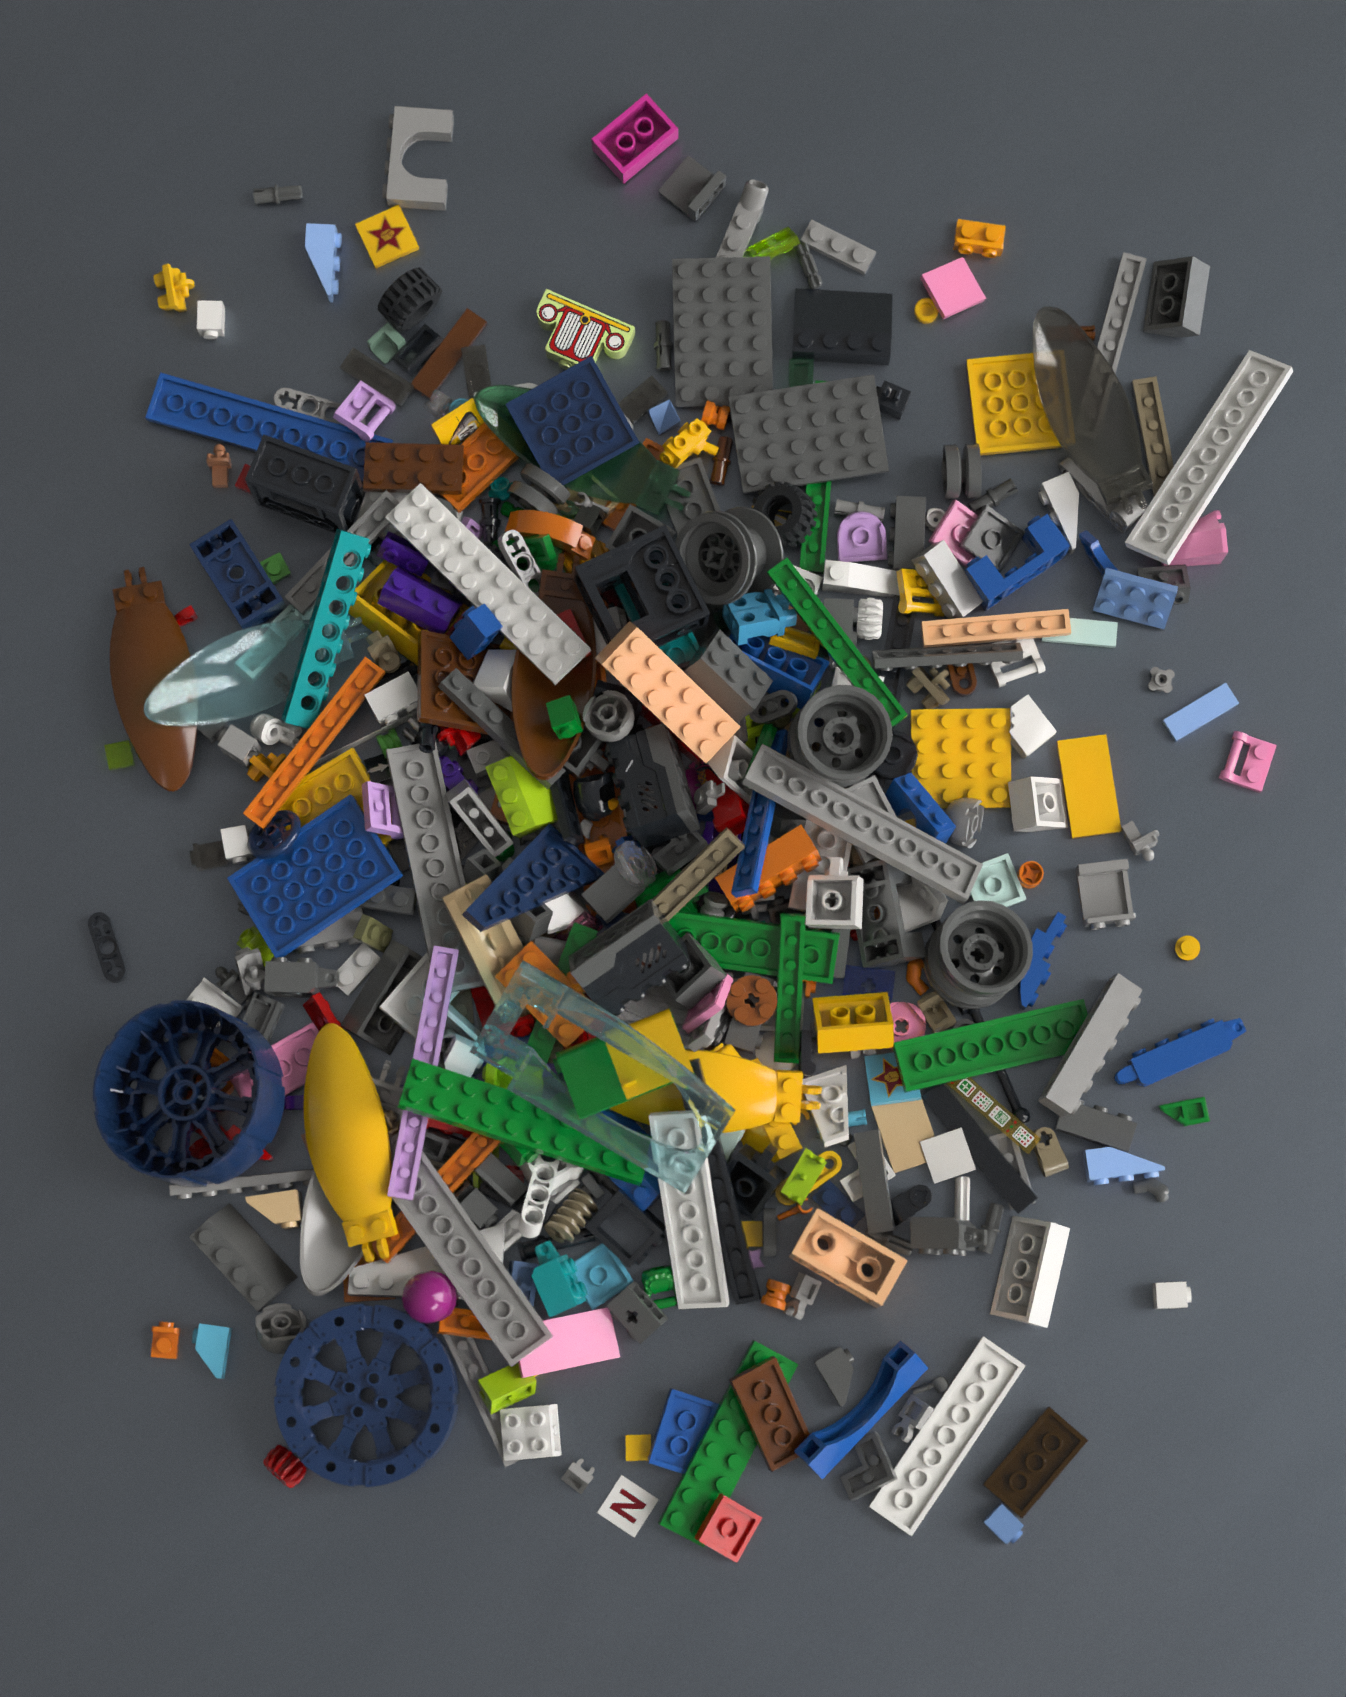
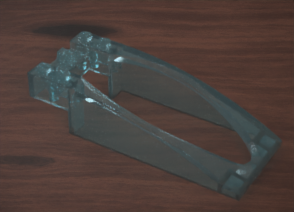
(544, 1089)

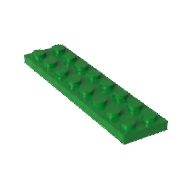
(755, 944)
(988, 1046)
(719, 1455)

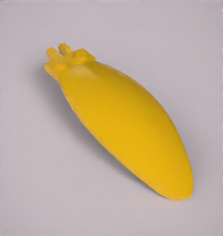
(749, 1087)
(349, 1140)

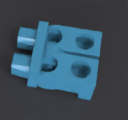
(758, 615)

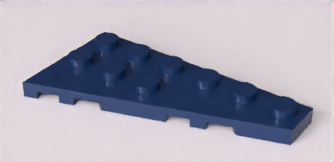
(537, 876)

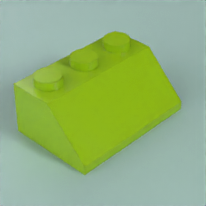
(522, 797)

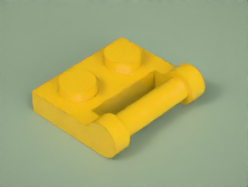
(913, 584)

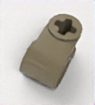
(1050, 1156)

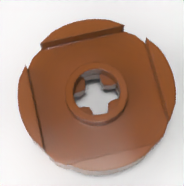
(760, 989)

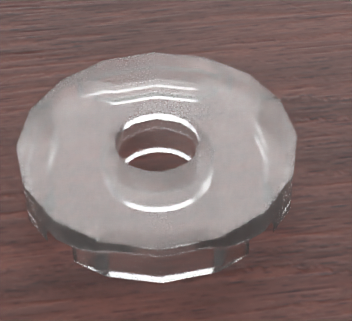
(639, 874)

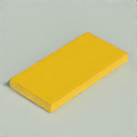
(1088, 786)

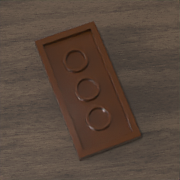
(406, 465)
(770, 1412)

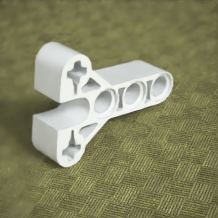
(556, 1174)

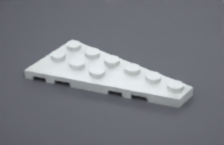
(389, 1279)

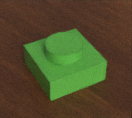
(276, 568)

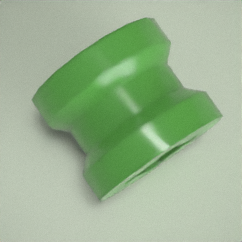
(388, 741)

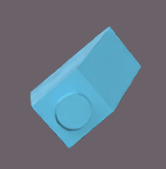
(213, 1347)

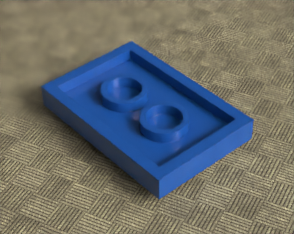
(680, 1430)

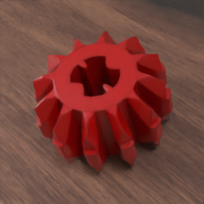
(284, 1466)

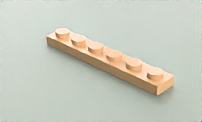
(995, 628)

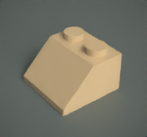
(281, 1208)

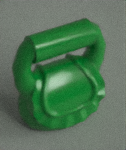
(660, 1280)

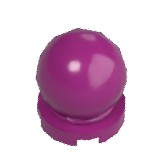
(429, 1297)

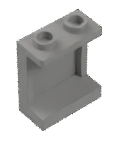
(1105, 894)

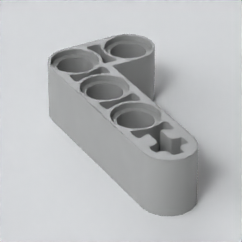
(1114, 512)

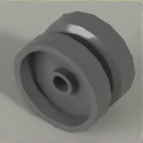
(958, 471)
(538, 490)

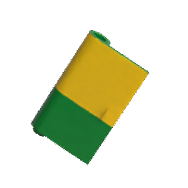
(606, 1077)

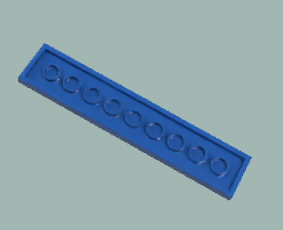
(245, 420)

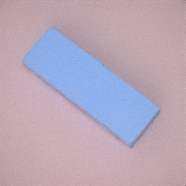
(1200, 712)

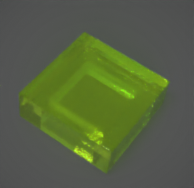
(119, 755)

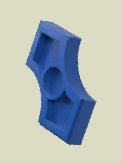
(1095, 552)

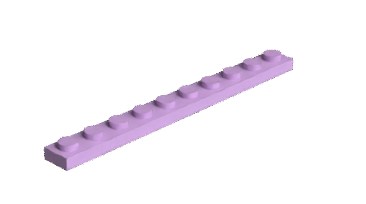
(427, 1050)

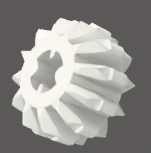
(869, 618)

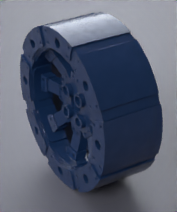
(132, 1056)
(441, 1409)

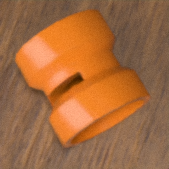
(715, 415)
(1033, 871)
(776, 1294)

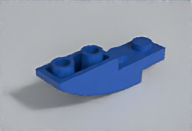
(1038, 969)

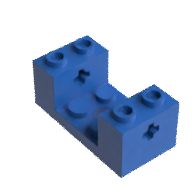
(1047, 549)

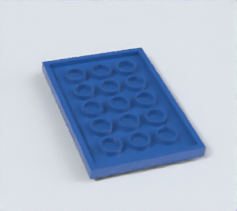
(317, 879)

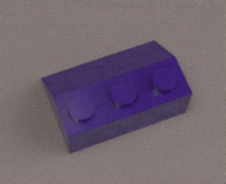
(419, 601)

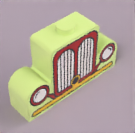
(580, 331)

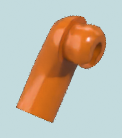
(913, 976)

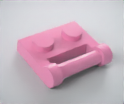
(1255, 764)

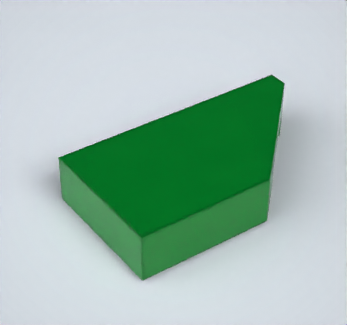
(1188, 1111)

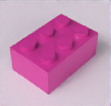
(634, 138)

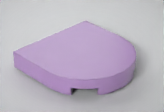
(861, 538)

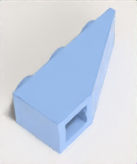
(321, 248)
(1110, 1163)

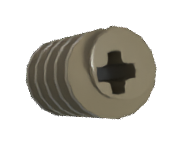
(570, 1215)

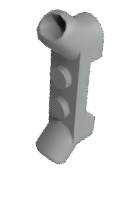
(744, 220)

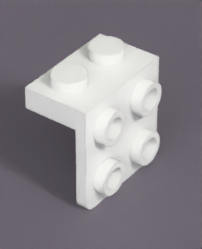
(920, 904)

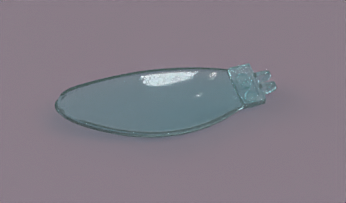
(238, 674)

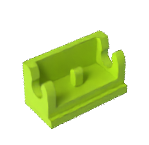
(803, 1177)
(505, 1388)

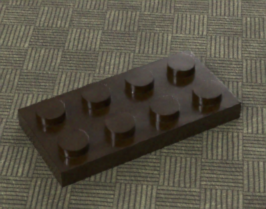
(1035, 1462)

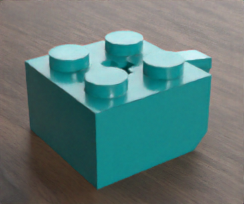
(557, 1280)

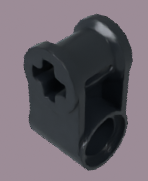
(905, 1206)

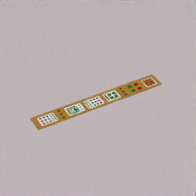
(996, 1113)

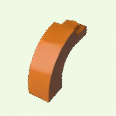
(562, 531)

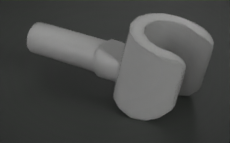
(588, 504)

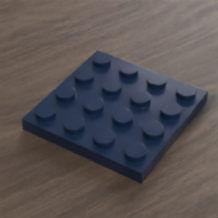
(572, 422)

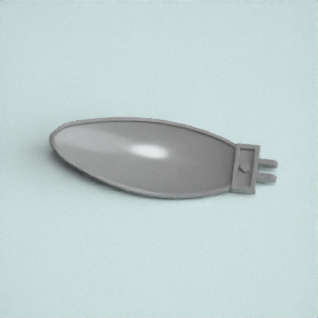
(323, 1243)

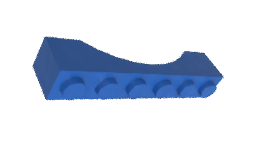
(896, 1375)

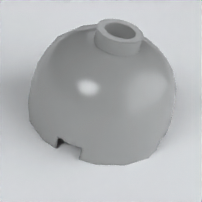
(609, 716)
(968, 818)
(278, 1327)

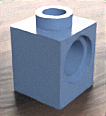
(1004, 1524)

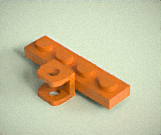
(462, 1323)

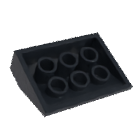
(842, 326)

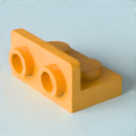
(979, 238)

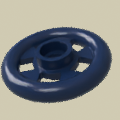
(273, 835)

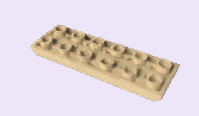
(490, 948)

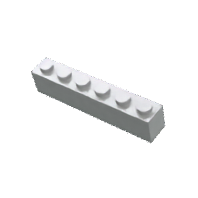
(1090, 1046)

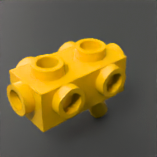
(690, 440)

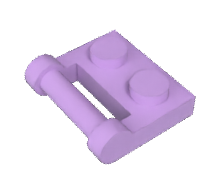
(358, 405)
(377, 810)

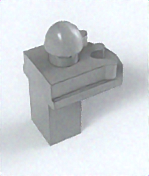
(1138, 843)

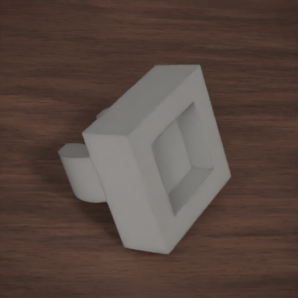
(577, 1476)

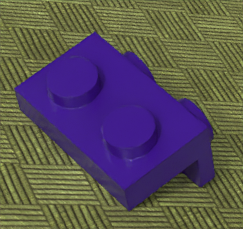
(402, 553)

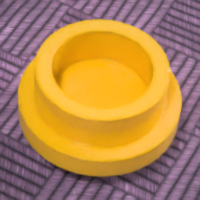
(1187, 948)

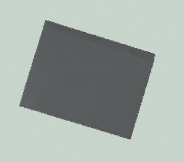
(610, 894)

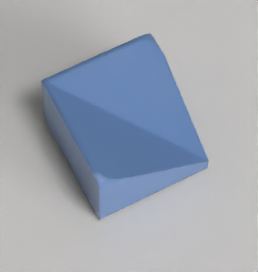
(664, 417)

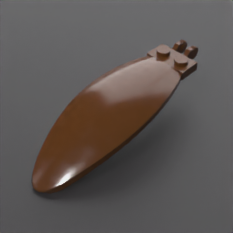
(143, 651)
(532, 689)

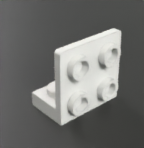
(530, 1432)

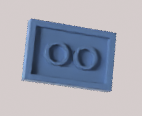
(1135, 598)

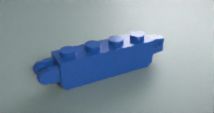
(1181, 1053)

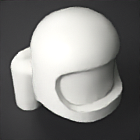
(271, 730)

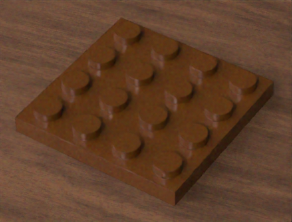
(436, 660)

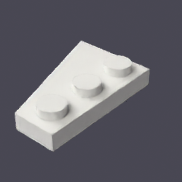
(833, 1112)

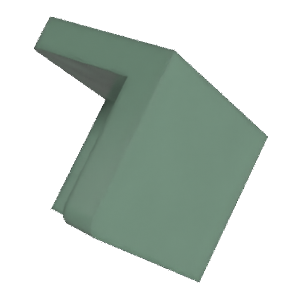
(385, 343)

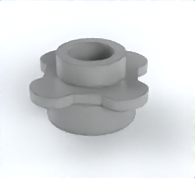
(1164, 686)

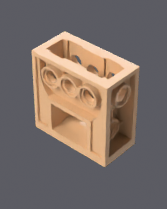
(845, 1258)

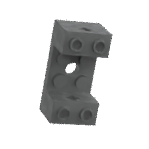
(885, 940)

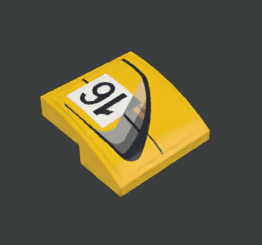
(458, 424)

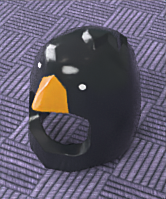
(595, 796)

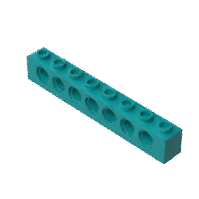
(321, 615)

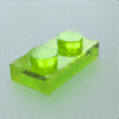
(778, 243)

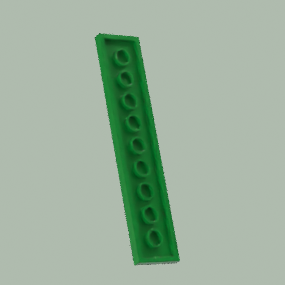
(507, 1118)

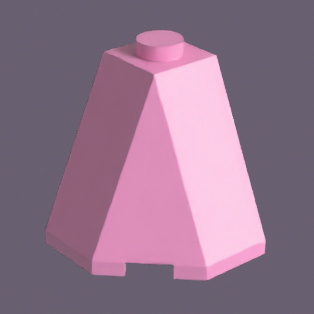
(1204, 544)

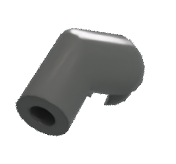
(1153, 1186)

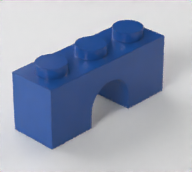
(909, 795)

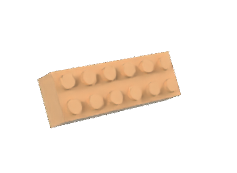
(667, 692)

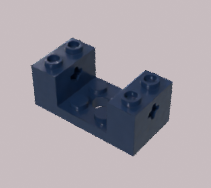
(252, 596)

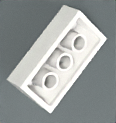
(1030, 1271)

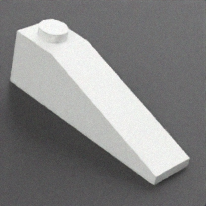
(860, 579)

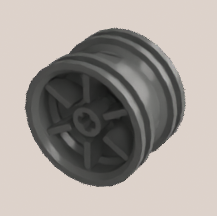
(860, 709)
(999, 927)

